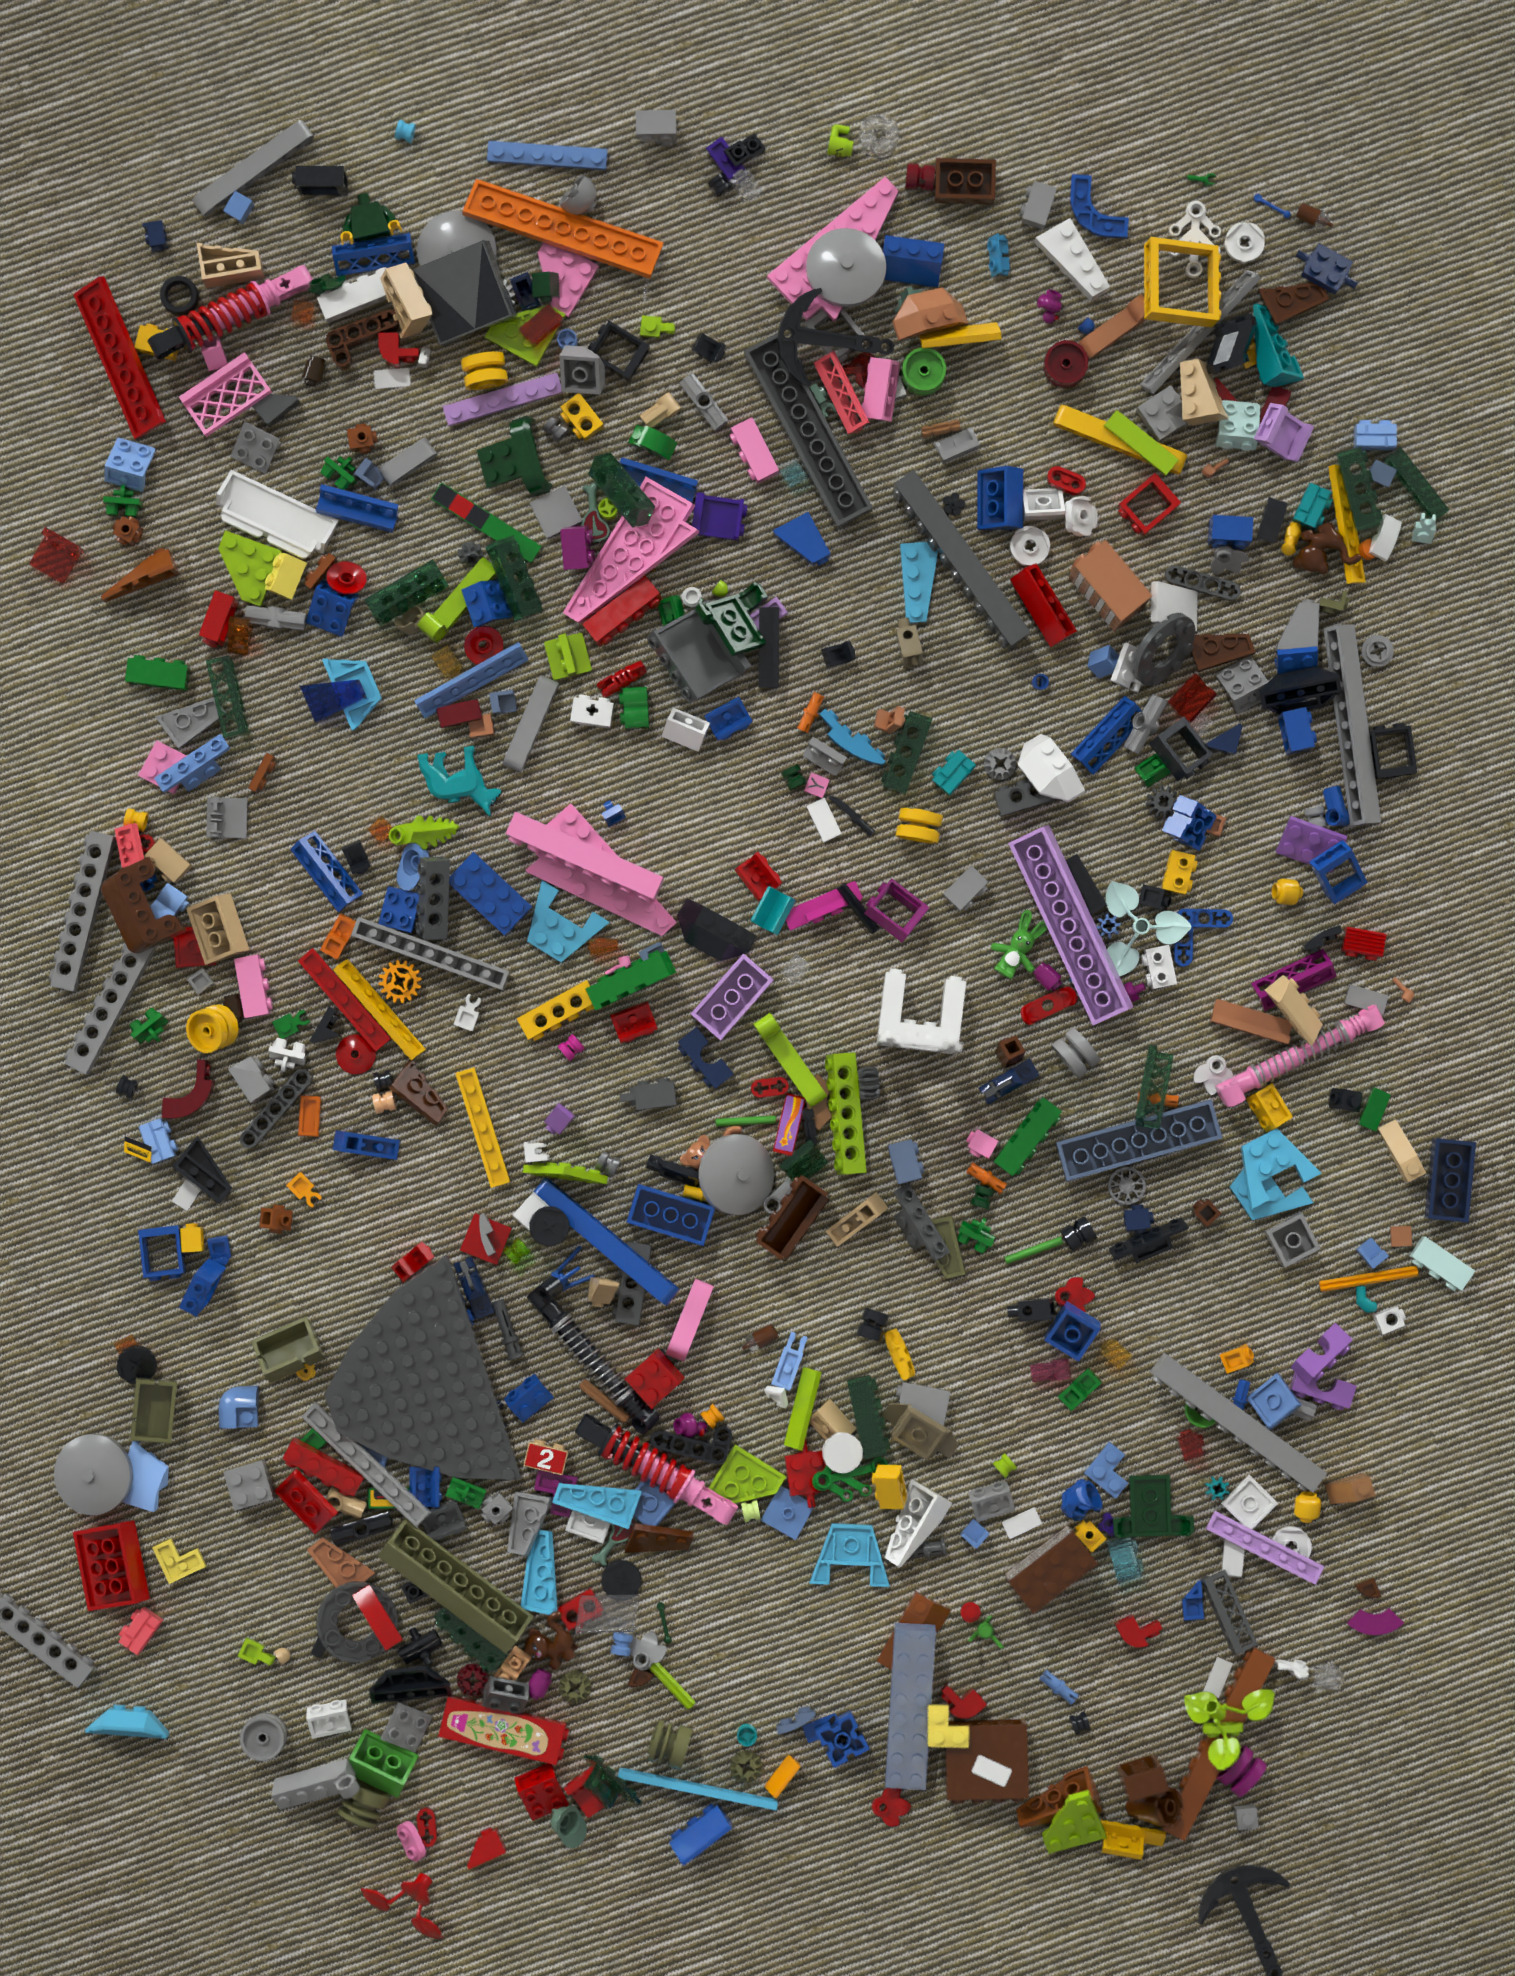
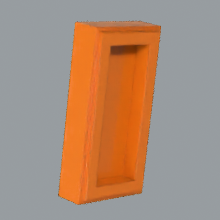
(309, 1116)

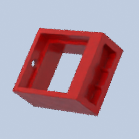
(1166, 494)
(216, 622)

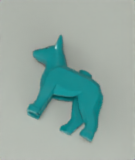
(462, 784)

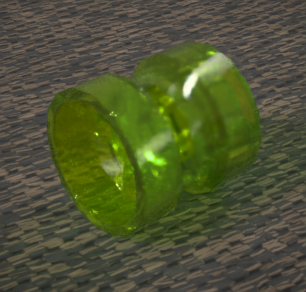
(516, 1250)

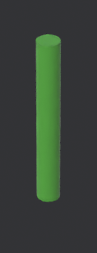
(746, 1121)
(1033, 1250)

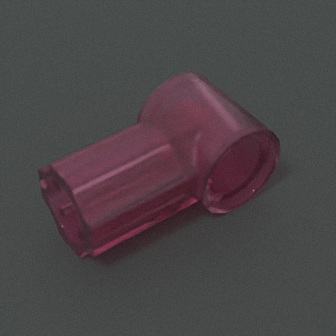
(1056, 1369)

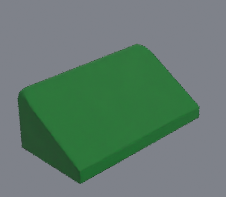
(670, 609)
(1152, 770)
(1374, 1109)

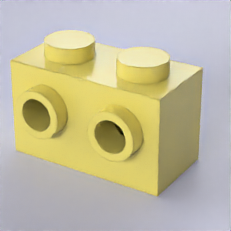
(285, 575)

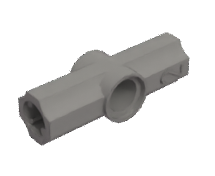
(711, 412)
(276, 618)
(1145, 723)

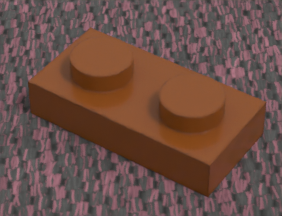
(315, 577)
(259, 780)

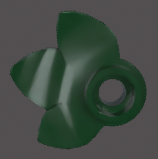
(325, 283)

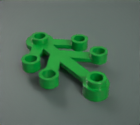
(847, 1479)

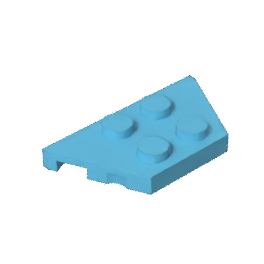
(353, 670)

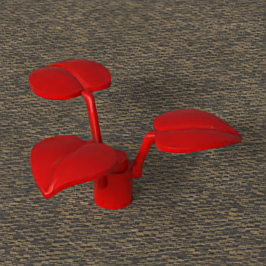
(419, 1893)

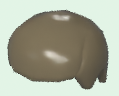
(409, 620)

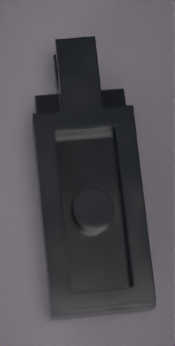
(673, 1171)

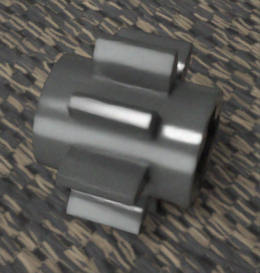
(470, 553)

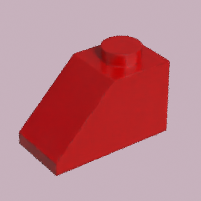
(487, 1847)

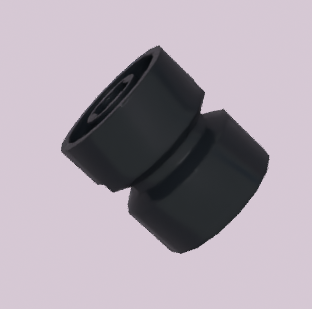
(1078, 1234)
(869, 1331)

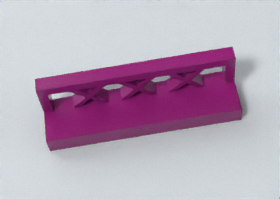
(1312, 976)

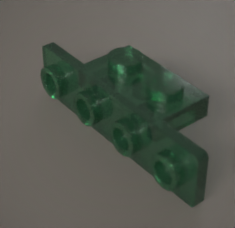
(605, 1785)

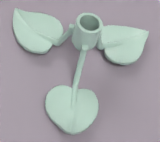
(1169, 926)

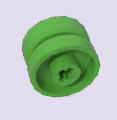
(922, 360)

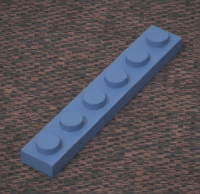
(547, 155)
(471, 679)

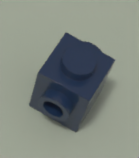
(1138, 1219)

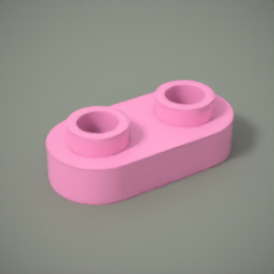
(411, 1841)

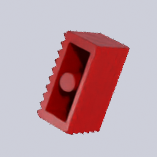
(1363, 942)

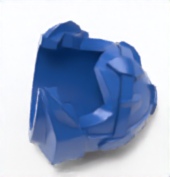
(1080, 1499)

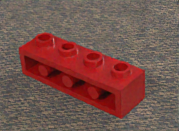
(1043, 605)
(622, 611)
(323, 1466)

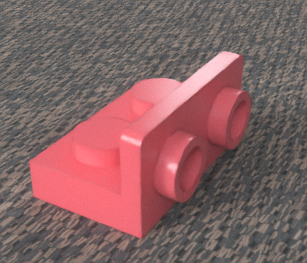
(129, 844)

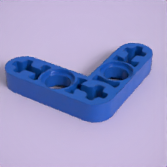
(1194, 922)

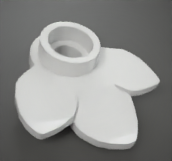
(1211, 1076)
(1296, 1668)

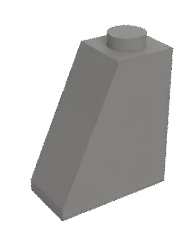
(1302, 627)
(926, 1399)

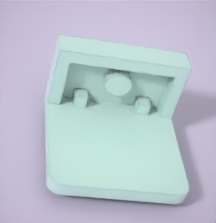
(1240, 427)

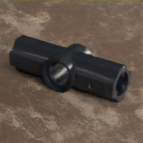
(349, 1532)

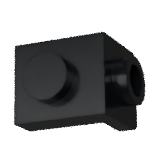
(708, 348)
(838, 654)
(356, 857)
(1345, 1099)

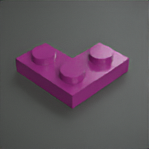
(549, 1482)

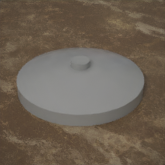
(449, 234)
(846, 267)
(736, 1174)
(93, 1474)

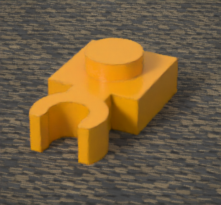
(301, 1187)

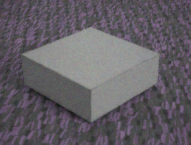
(200, 981)

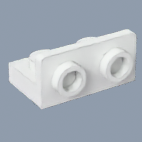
(328, 1719)

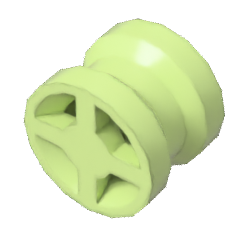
(751, 1511)

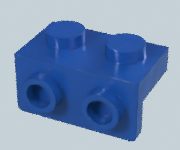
(1296, 659)
(728, 719)
(528, 1398)
(425, 1485)

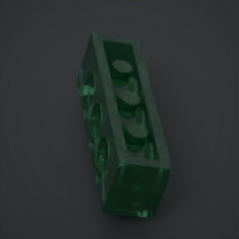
(621, 489)
(1360, 520)
(505, 573)
(406, 592)
(921, 725)

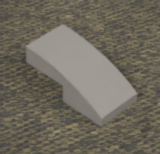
(486, 1228)

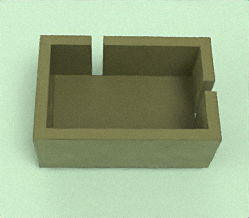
(288, 1349)
(153, 1410)

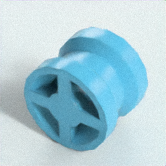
(405, 131)

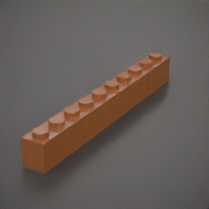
(1202, 1773)

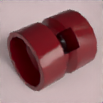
(920, 177)

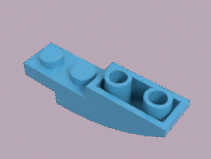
(858, 746)

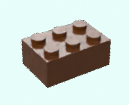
(965, 181)

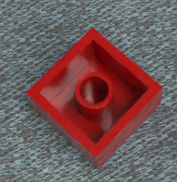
(654, 1378)

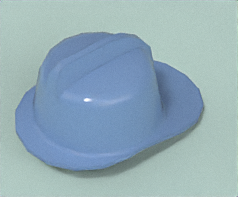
(408, 869)

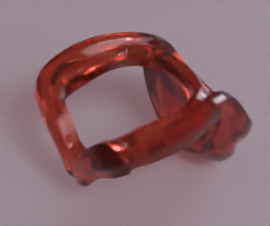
(859, 368)

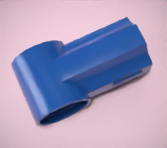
(1335, 807)

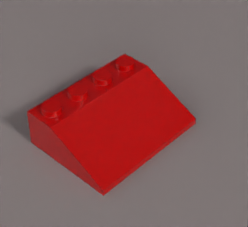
(111, 1565)

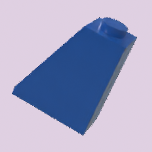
(804, 539)

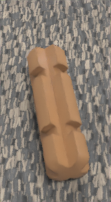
(940, 428)

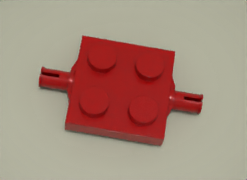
(800, 1471)

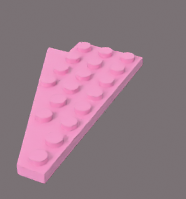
(864, 215)
(633, 551)
(647, 915)

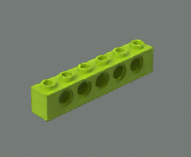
(851, 1104)

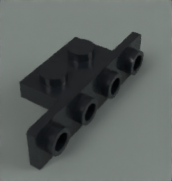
(1150, 1243)

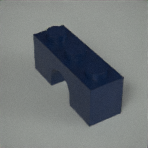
(692, 1045)

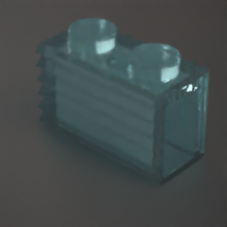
(1124, 1559)

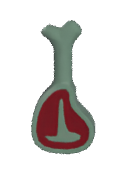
(592, 518)
(617, 1536)

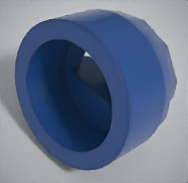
(1086, 326)
(1043, 681)

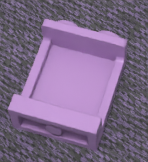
(1283, 433)

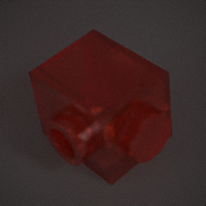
(1190, 1444)

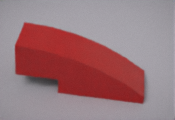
(377, 1617)

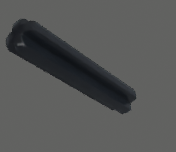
(857, 907)

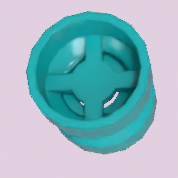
(746, 1738)

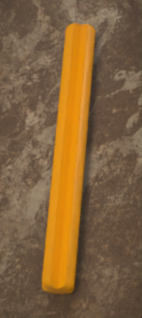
(1368, 1278)

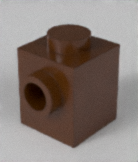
(1010, 1051)
(1205, 1212)

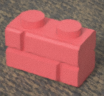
(140, 1630)

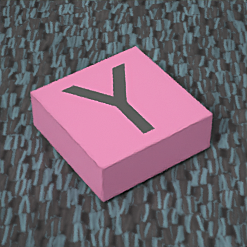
(816, 785)

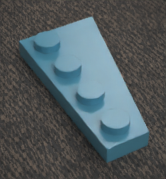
(918, 574)
(604, 1503)
(539, 1580)

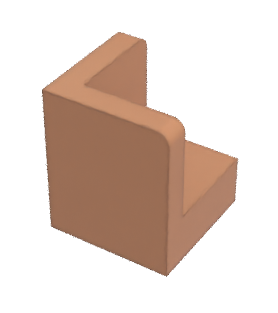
(482, 727)

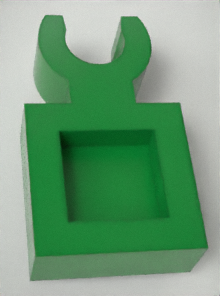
(288, 1025)

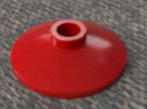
(349, 572)
(493, 645)
(355, 1065)

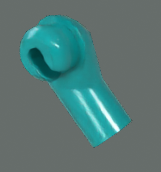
(1363, 1302)

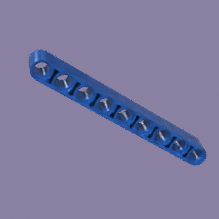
(608, 1242)

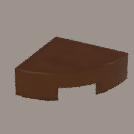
(1369, 1588)
(640, 1677)

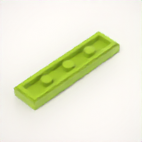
(1141, 442)
(802, 1408)

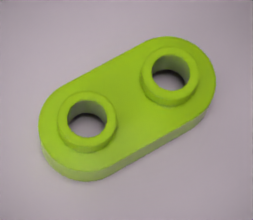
(1230, 1728)

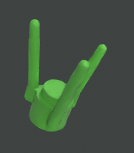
(985, 1631)

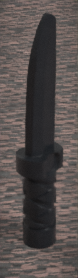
(856, 818)

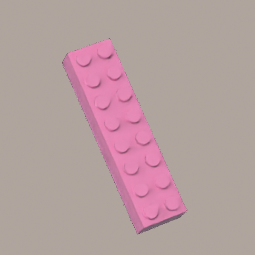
(584, 856)

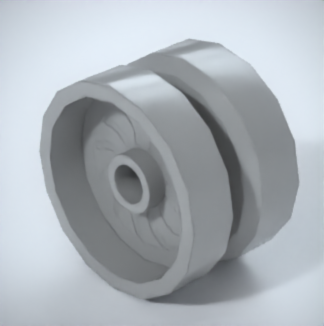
(1078, 1050)
(275, 1734)

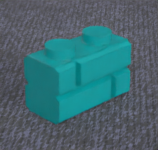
(1312, 506)
(953, 772)

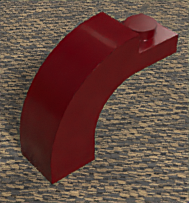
(195, 1099)

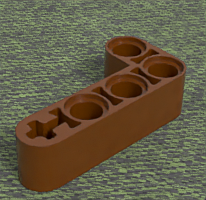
(364, 335)

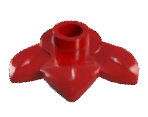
(1076, 1293)
(894, 1806)

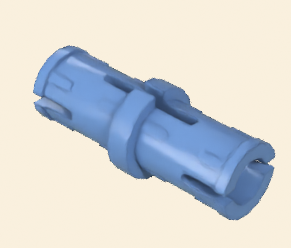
(1058, 1687)

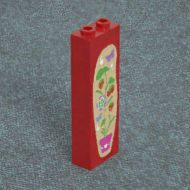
(503, 1731)

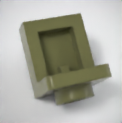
(1329, 606)

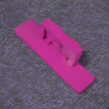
(820, 906)

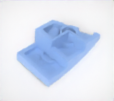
(148, 1478)

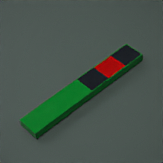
(483, 520)

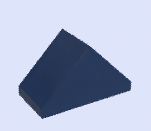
(523, 291)
(1226, 742)

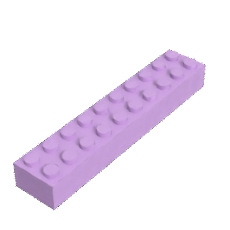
(1070, 924)

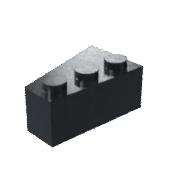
(202, 1172)

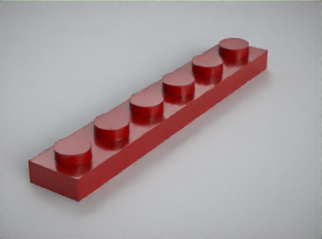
(344, 999)

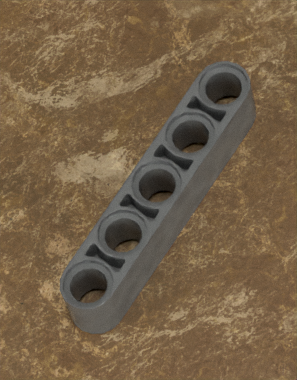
(267, 1113)

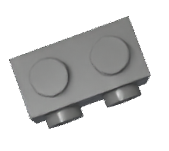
(1038, 204)
(965, 889)

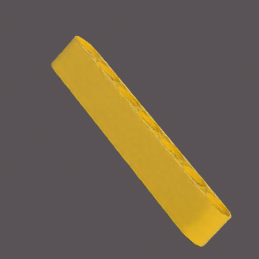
(1094, 430)

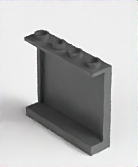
(695, 656)

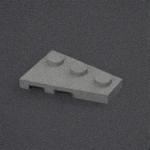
(189, 722)
(526, 1521)

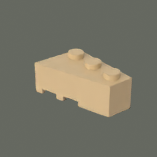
(228, 266)
(407, 298)
(1199, 394)

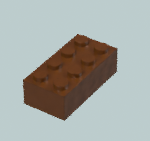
(1142, 1778)

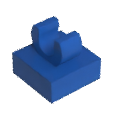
(613, 813)

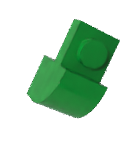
(653, 441)

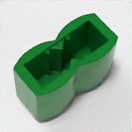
(635, 708)

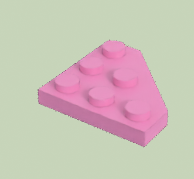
(574, 275)

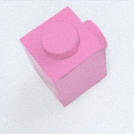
(214, 354)
(981, 1144)

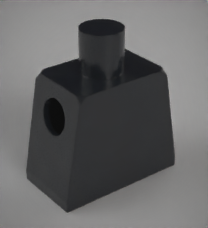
(1041, 1309)

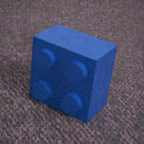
(1230, 531)
(1296, 731)
(1072, 1331)

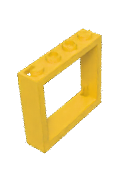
(1151, 282)

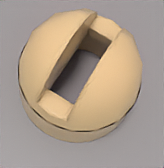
(282, 1655)

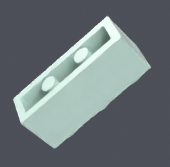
(1441, 1264)

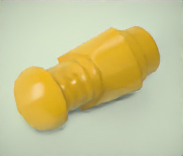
(1291, 538)

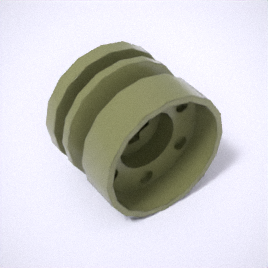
(669, 1744)
(362, 1808)

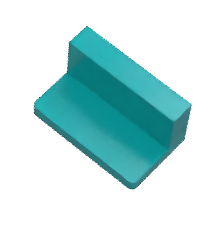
(772, 910)

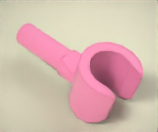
(623, 961)

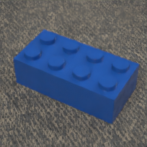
(489, 894)
(670, 1214)

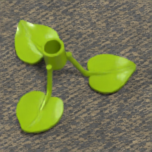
(1205, 1705)

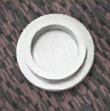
(691, 596)

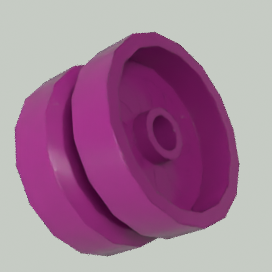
(1243, 1772)

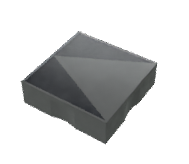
(465, 292)

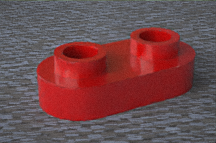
(1066, 479)

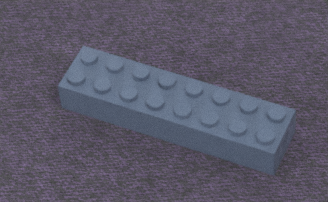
(1134, 1143)
(909, 1706)

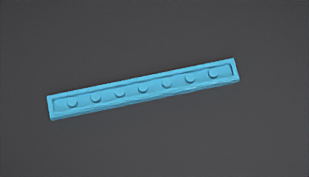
(697, 1788)

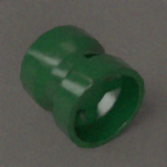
(795, 782)
(981, 1201)

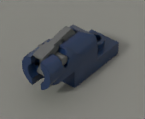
(1009, 1081)
(474, 1288)

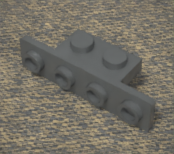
(917, 1224)

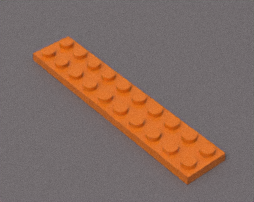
(561, 229)

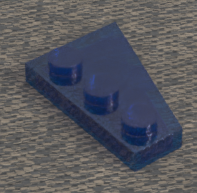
(332, 697)

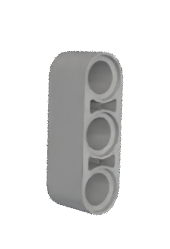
(408, 461)

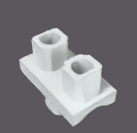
(285, 1057)

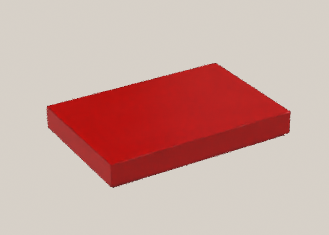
(305, 1501)

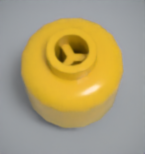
(1287, 891)
(1307, 1506)

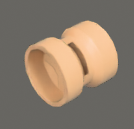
(383, 1102)

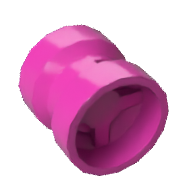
(574, 1044)

